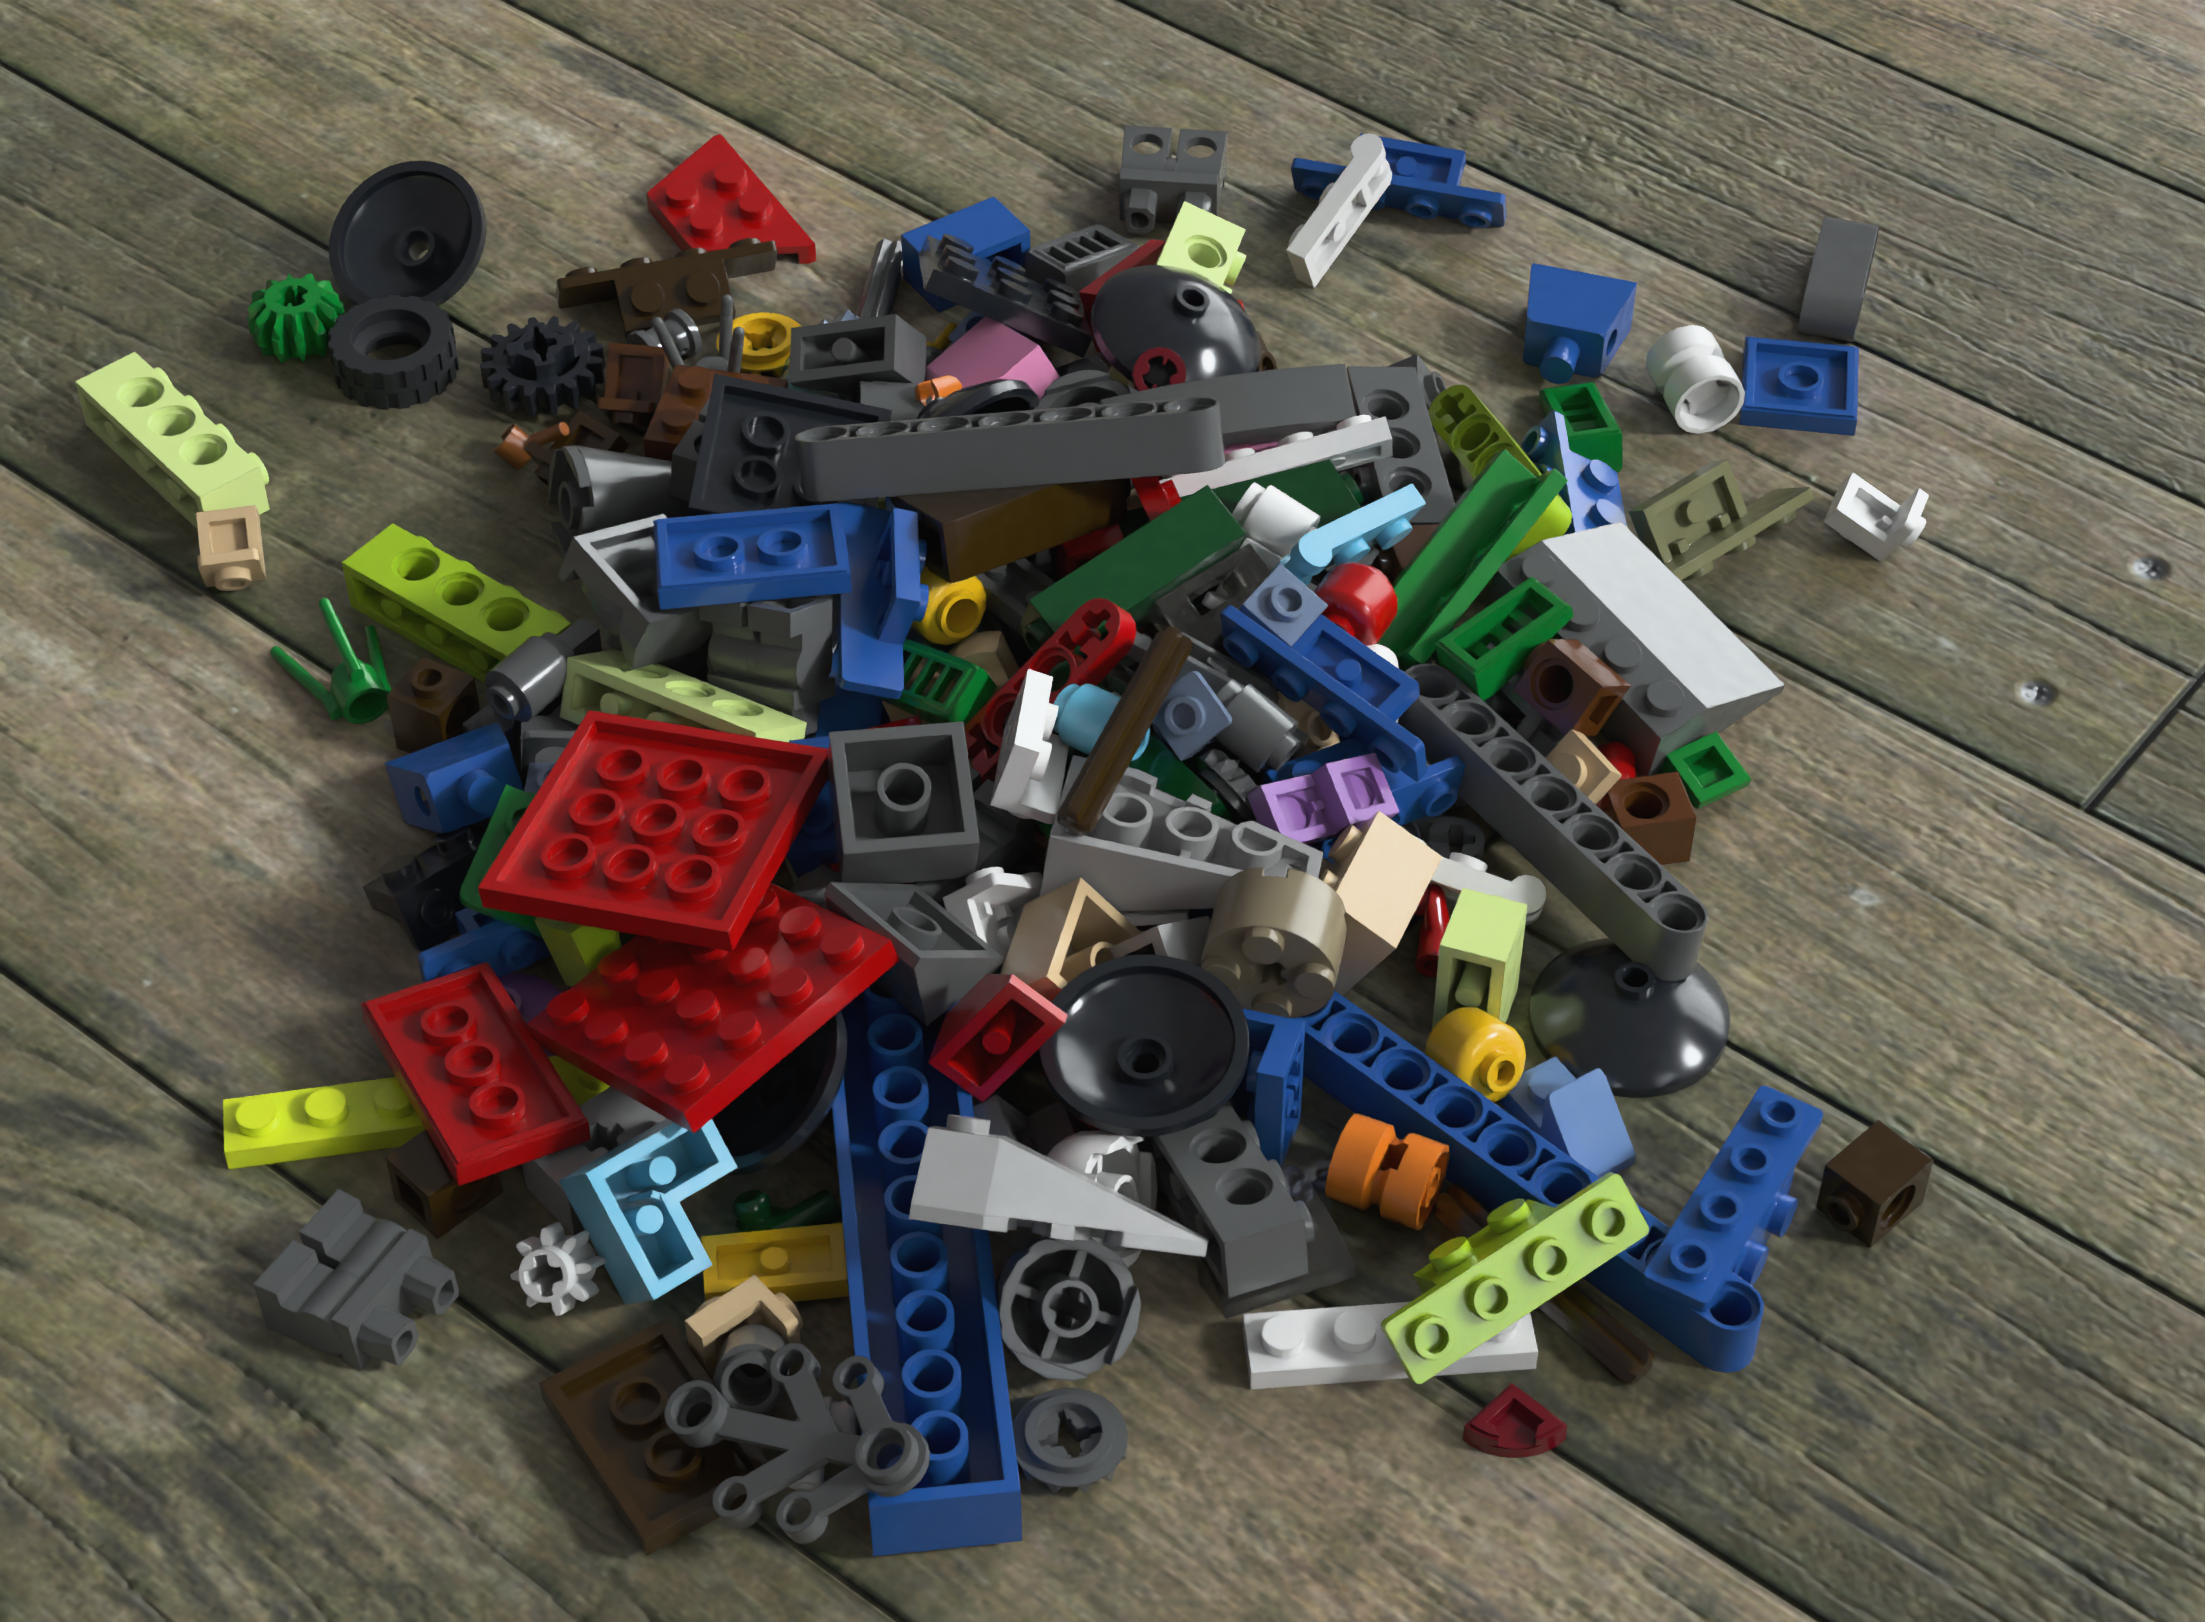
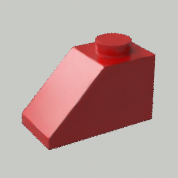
(993, 1033)

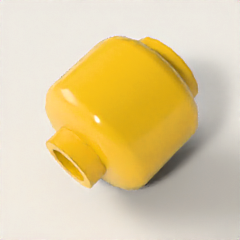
(951, 609)
(1478, 1051)

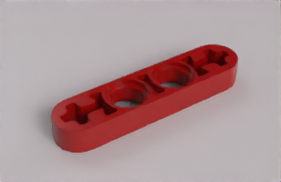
(1077, 630)

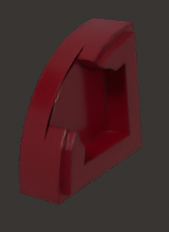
(1514, 1426)

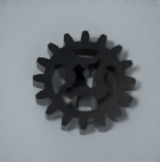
(542, 366)

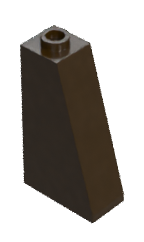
(997, 526)

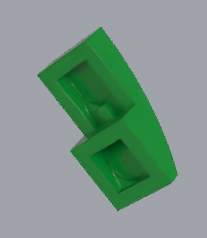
(1706, 770)

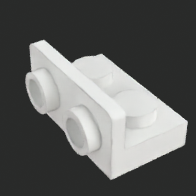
(1030, 755)

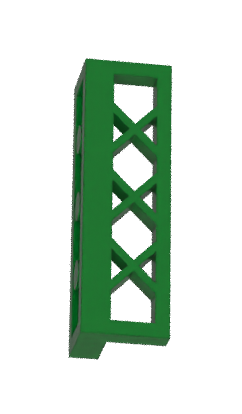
(1465, 554)

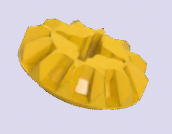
(761, 331)

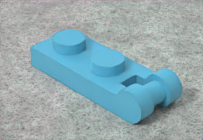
(1353, 534)

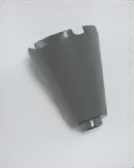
(607, 490)

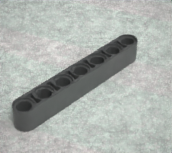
(1011, 449)
(1558, 827)

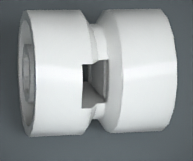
(1695, 379)

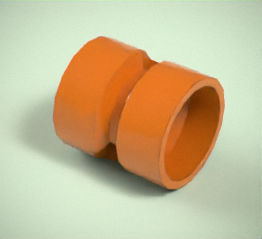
(1387, 1171)

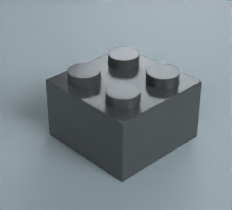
(902, 804)

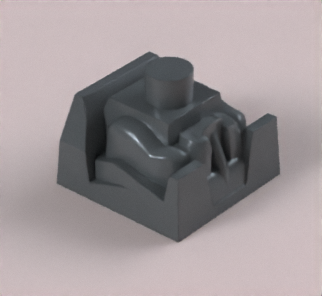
(622, 587)

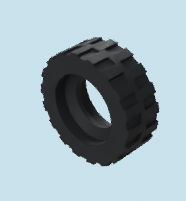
(396, 381)

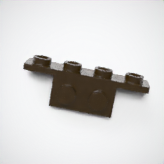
(650, 289)

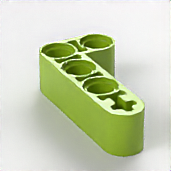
(1475, 438)

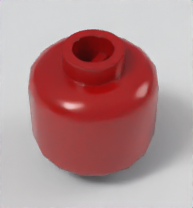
(1359, 600)

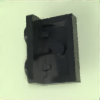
(427, 886)

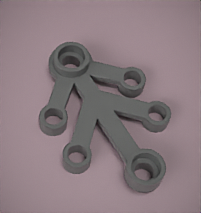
(804, 1444)

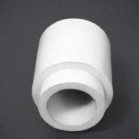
(1274, 518)

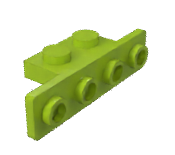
(1508, 1271)

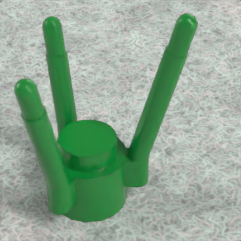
(356, 687)

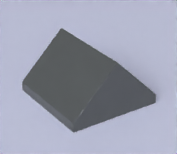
(935, 950)

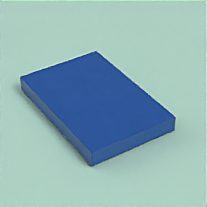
(751, 556)

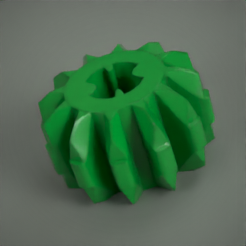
(294, 317)

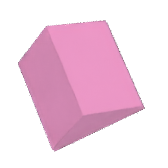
(994, 353)

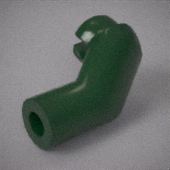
(757, 1214)

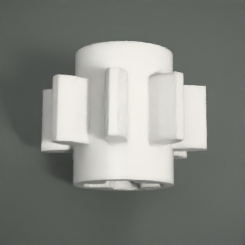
(562, 1286)

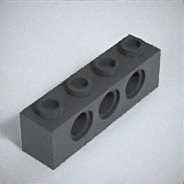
(1416, 455)
(1235, 1200)

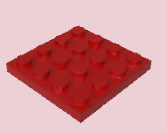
(657, 830)
(703, 1023)

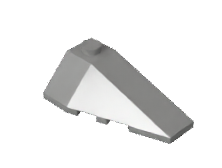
(1164, 850)
(1001, 1184)

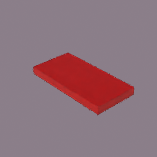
(474, 1073)

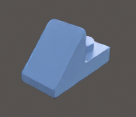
(1573, 1115)

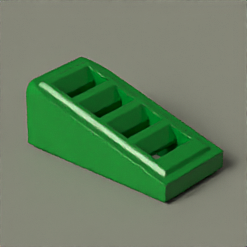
(1588, 422)
(1486, 669)
(965, 699)

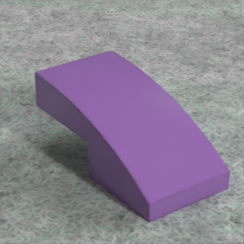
(1326, 801)

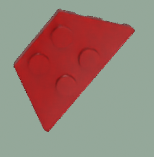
(720, 200)

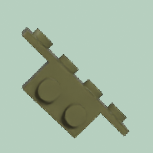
(1707, 519)

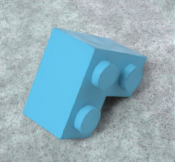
(635, 1210)

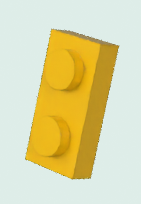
(794, 1261)

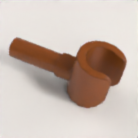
(516, 440)

